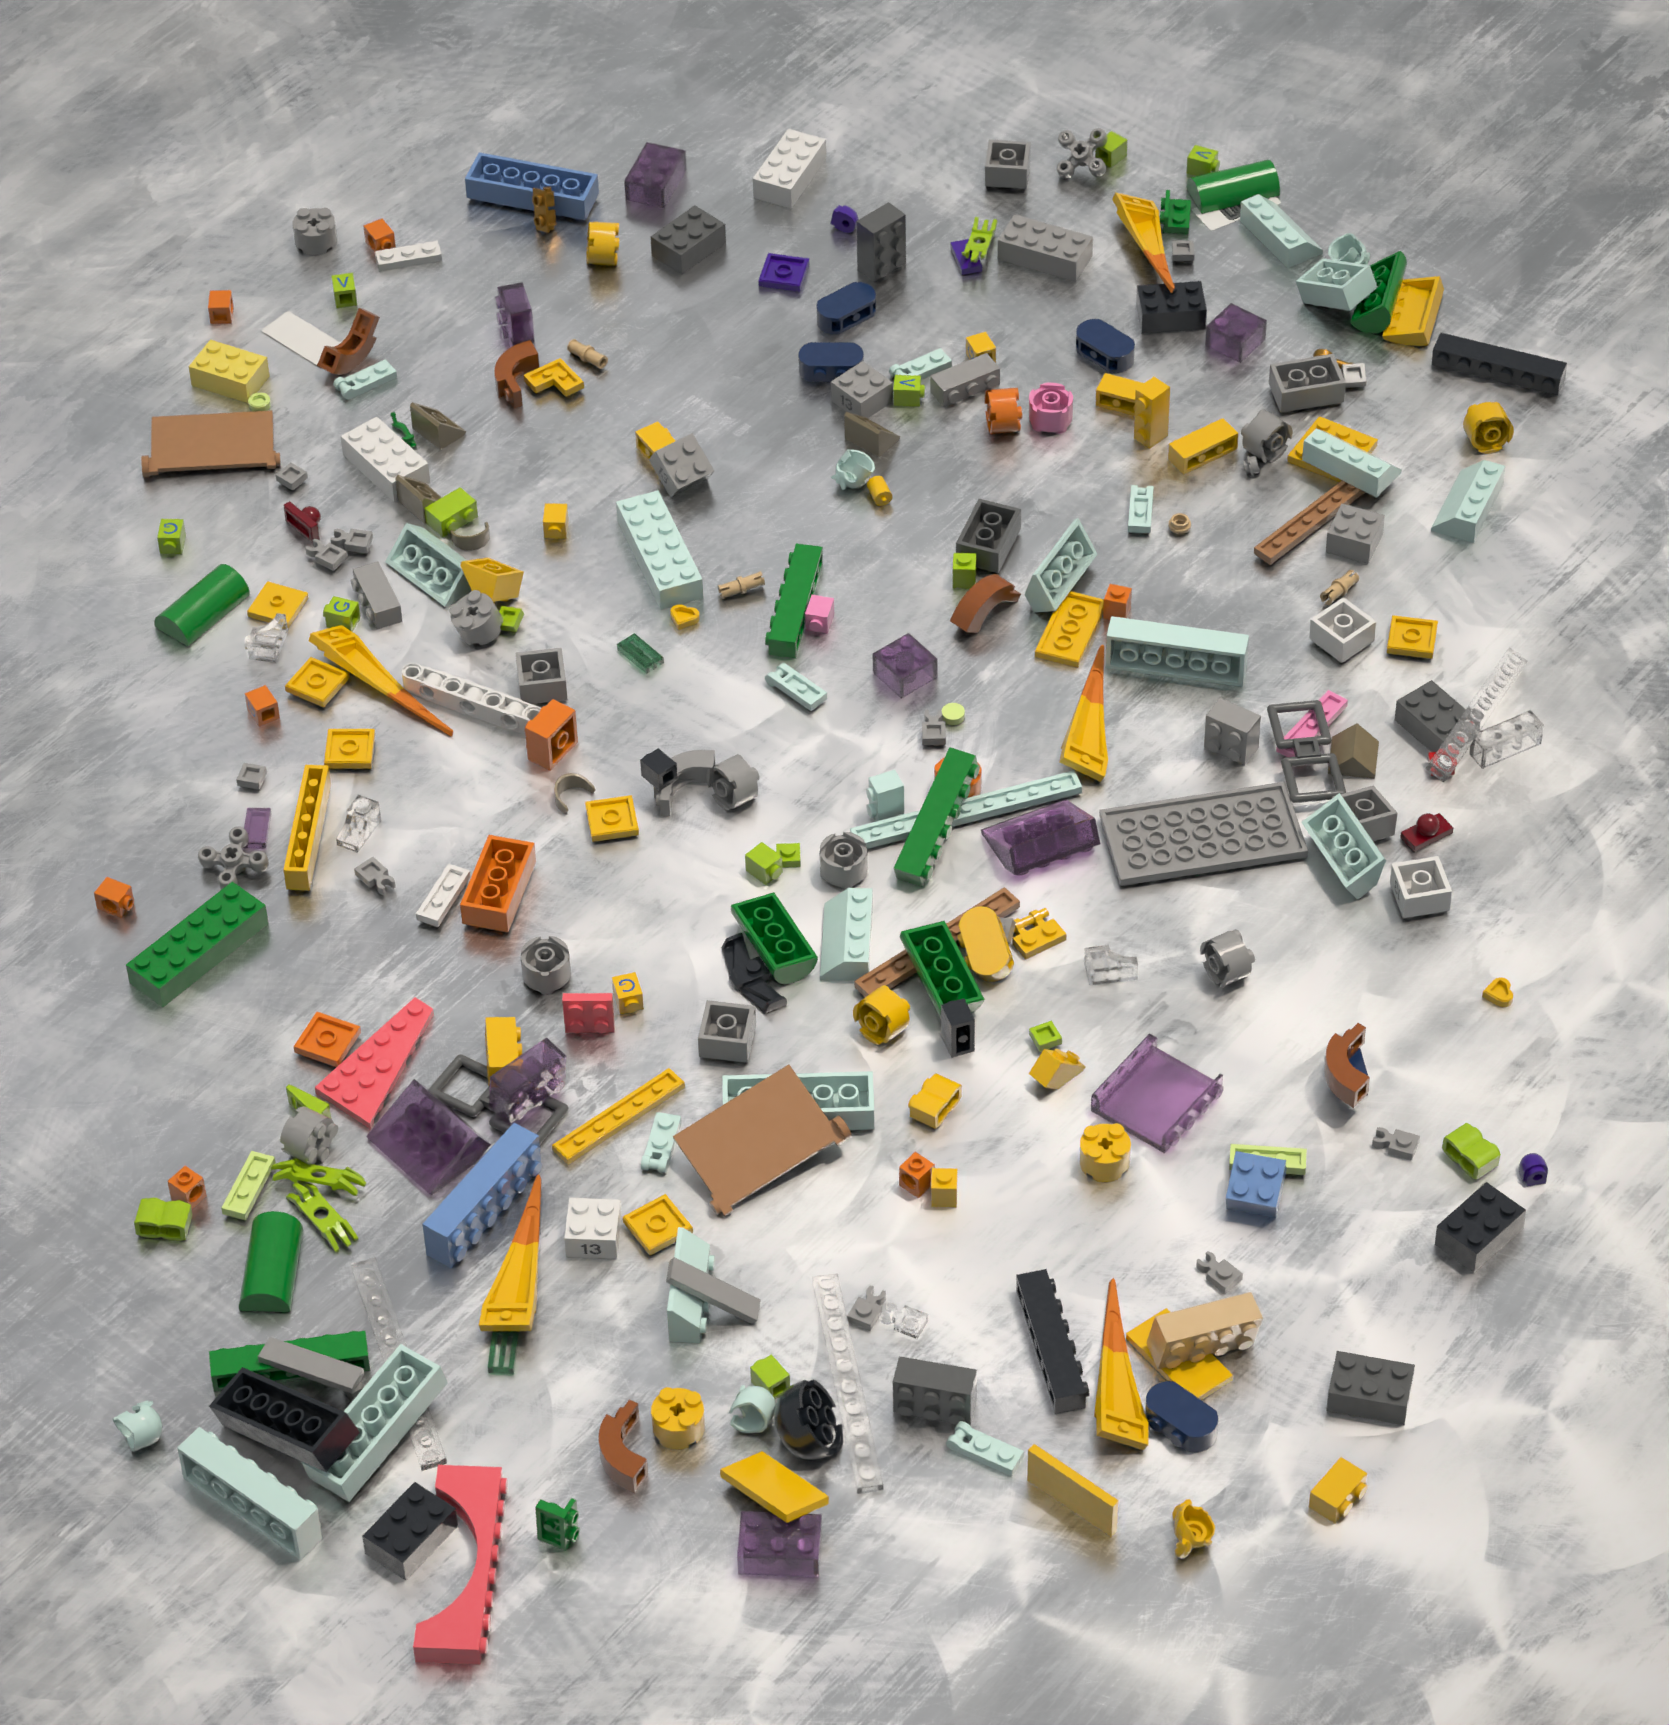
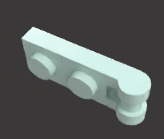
(924, 365)
(365, 379)
(1140, 509)
(796, 686)
(661, 1142)
(985, 1449)

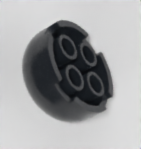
(804, 1420)

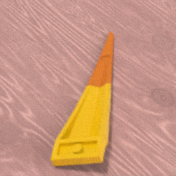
(1143, 223)
(353, 655)
(1085, 739)
(514, 1292)
(1118, 1403)

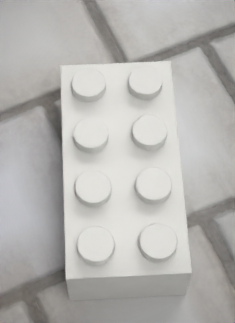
(789, 168)
(383, 456)

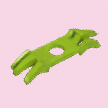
(983, 235)
(337, 1178)
(329, 1224)

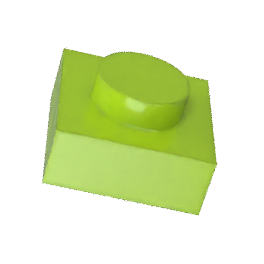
(511, 618)
(790, 854)
(1045, 1036)

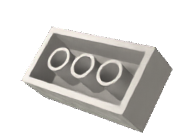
(1045, 248)

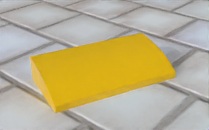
(1415, 311)

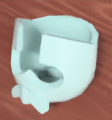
(1349, 249)
(853, 469)
(757, 1409)
(140, 1428)

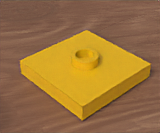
(277, 599)
(1412, 637)
(317, 682)
(349, 748)
(612, 818)
(656, 1224)

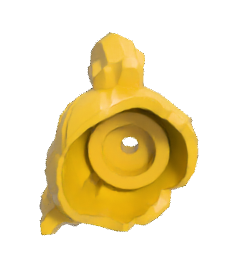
(1192, 1528)

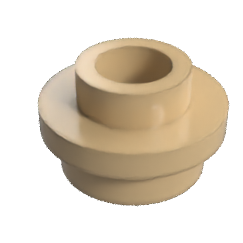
(1179, 523)

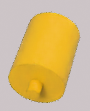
(879, 490)

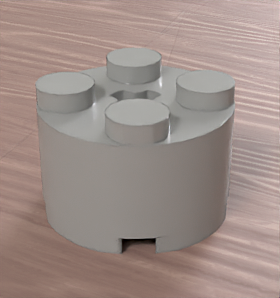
(314, 230)
(1266, 436)
(476, 618)
(733, 782)
(843, 860)
(1227, 958)
(545, 964)
(308, 1135)

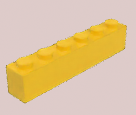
(307, 827)

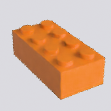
(498, 883)

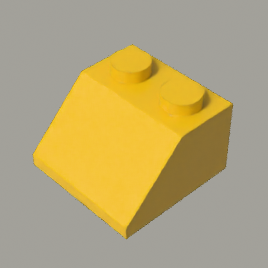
(493, 578)

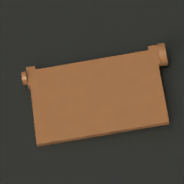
(211, 442)
(758, 1138)

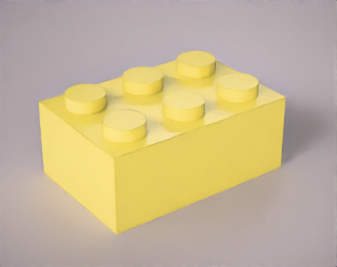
(229, 371)

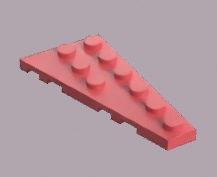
(374, 1068)

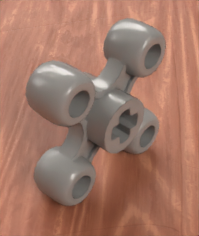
(1082, 153)
(233, 857)

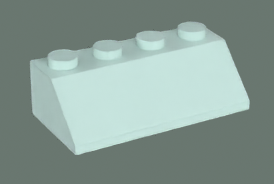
(1277, 231)
(1348, 462)
(1470, 501)
(429, 564)
(1060, 569)
(1346, 846)
(847, 935)
(684, 1310)

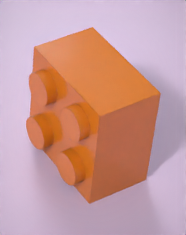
(551, 734)

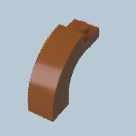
(354, 348)
(510, 366)
(981, 600)
(1342, 1078)
(619, 1462)

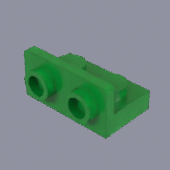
(1176, 214)
(557, 1524)

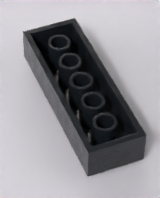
(284, 1419)

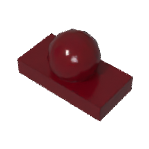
(303, 520)
(1427, 830)

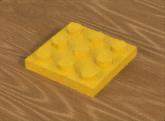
(1347, 434)

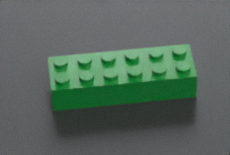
(197, 944)

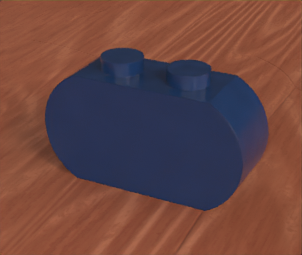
(846, 308)
(1105, 346)
(828, 360)
(1181, 1417)

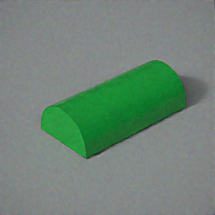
(1233, 185)
(1376, 310)
(203, 605)
(775, 938)
(941, 965)
(271, 1263)

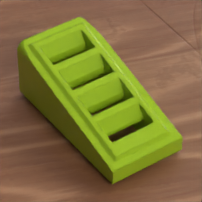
(299, 1098)

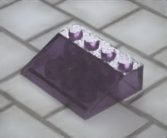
(1042, 837)
(427, 1138)

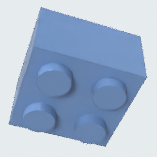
(1256, 1184)

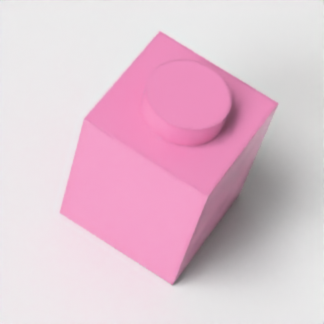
(819, 614)

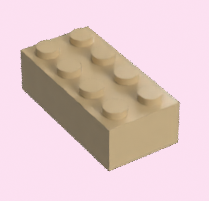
(1204, 1330)

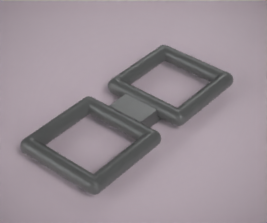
(1306, 750)
(483, 1101)

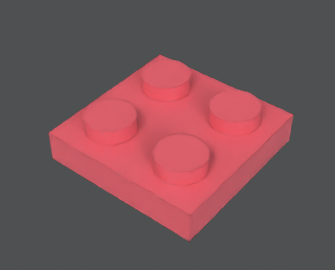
(588, 1012)

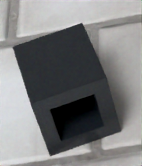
(658, 769)

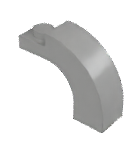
(691, 768)

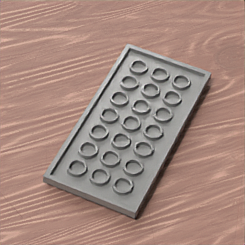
(1203, 833)

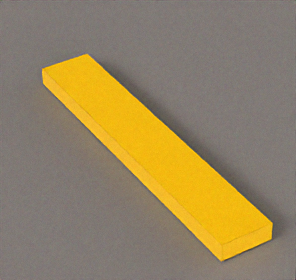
(618, 1116)

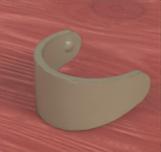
(471, 542)
(569, 781)

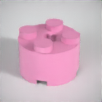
(1050, 408)

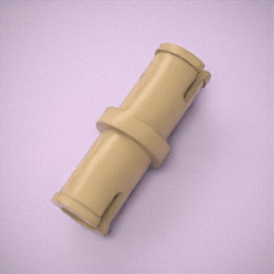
(587, 353)
(741, 585)
(1339, 587)

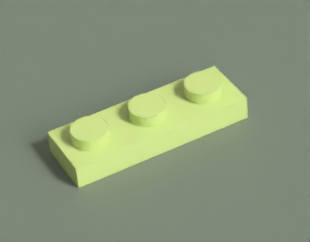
(1294, 1157)
(248, 1185)

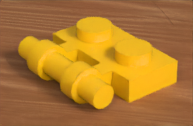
(1040, 937)

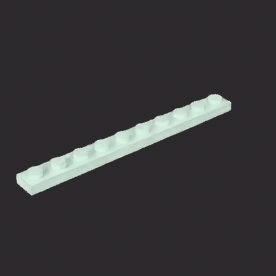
(977, 807)

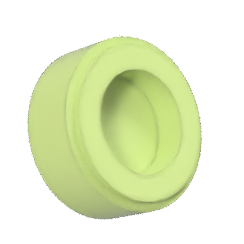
(259, 402)
(953, 713)

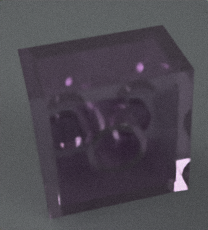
(514, 314)
(1235, 332)
(905, 665)

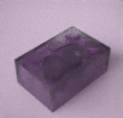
(655, 175)
(527, 1081)
(779, 1548)

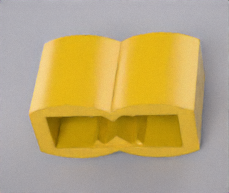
(935, 1100)

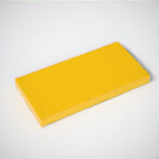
(1070, 629)
(1198, 1377)
(774, 1486)
(1072, 1490)

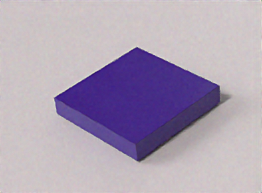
(783, 272)

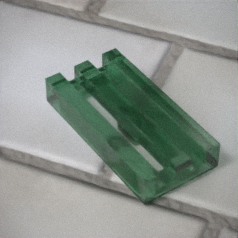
(637, 656)
(493, 1349)

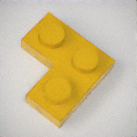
(556, 374)

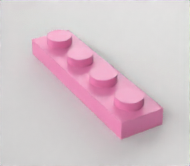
(1308, 726)

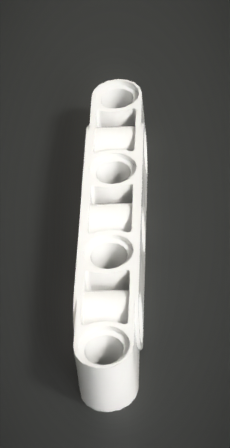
(468, 697)

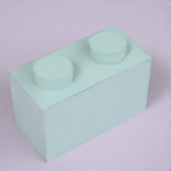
(885, 796)

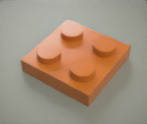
(327, 1039)

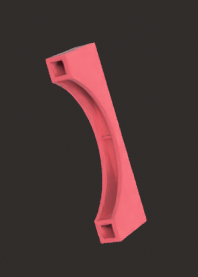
(459, 1630)

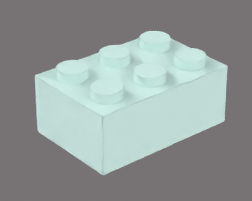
(1336, 284)

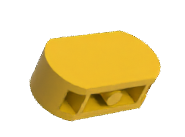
(985, 944)

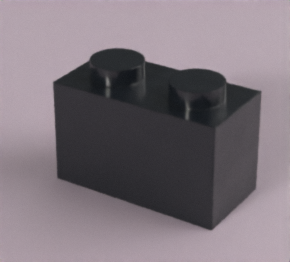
(957, 1028)

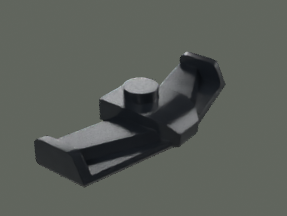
(750, 975)

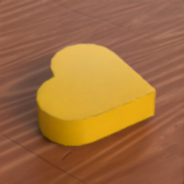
(684, 616)
(1499, 992)

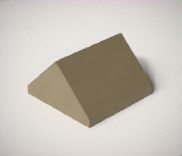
(434, 426)
(868, 434)
(415, 496)
(1355, 752)

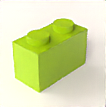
(451, 512)

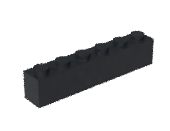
(1499, 363)
(1051, 1341)

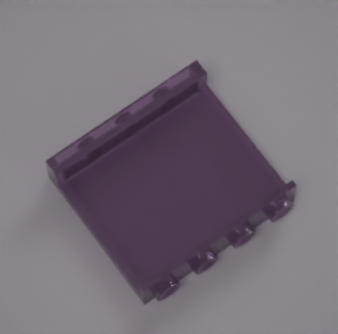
(1155, 1095)

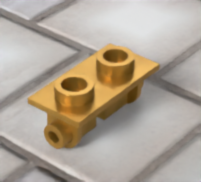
(544, 218)

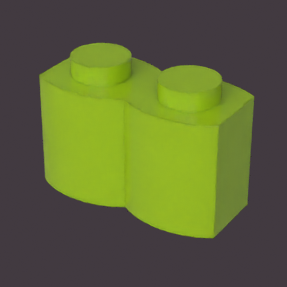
(1471, 1151)
(163, 1219)

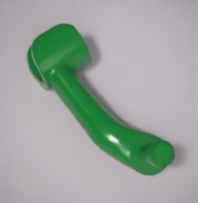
(409, 438)

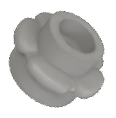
(1251, 465)

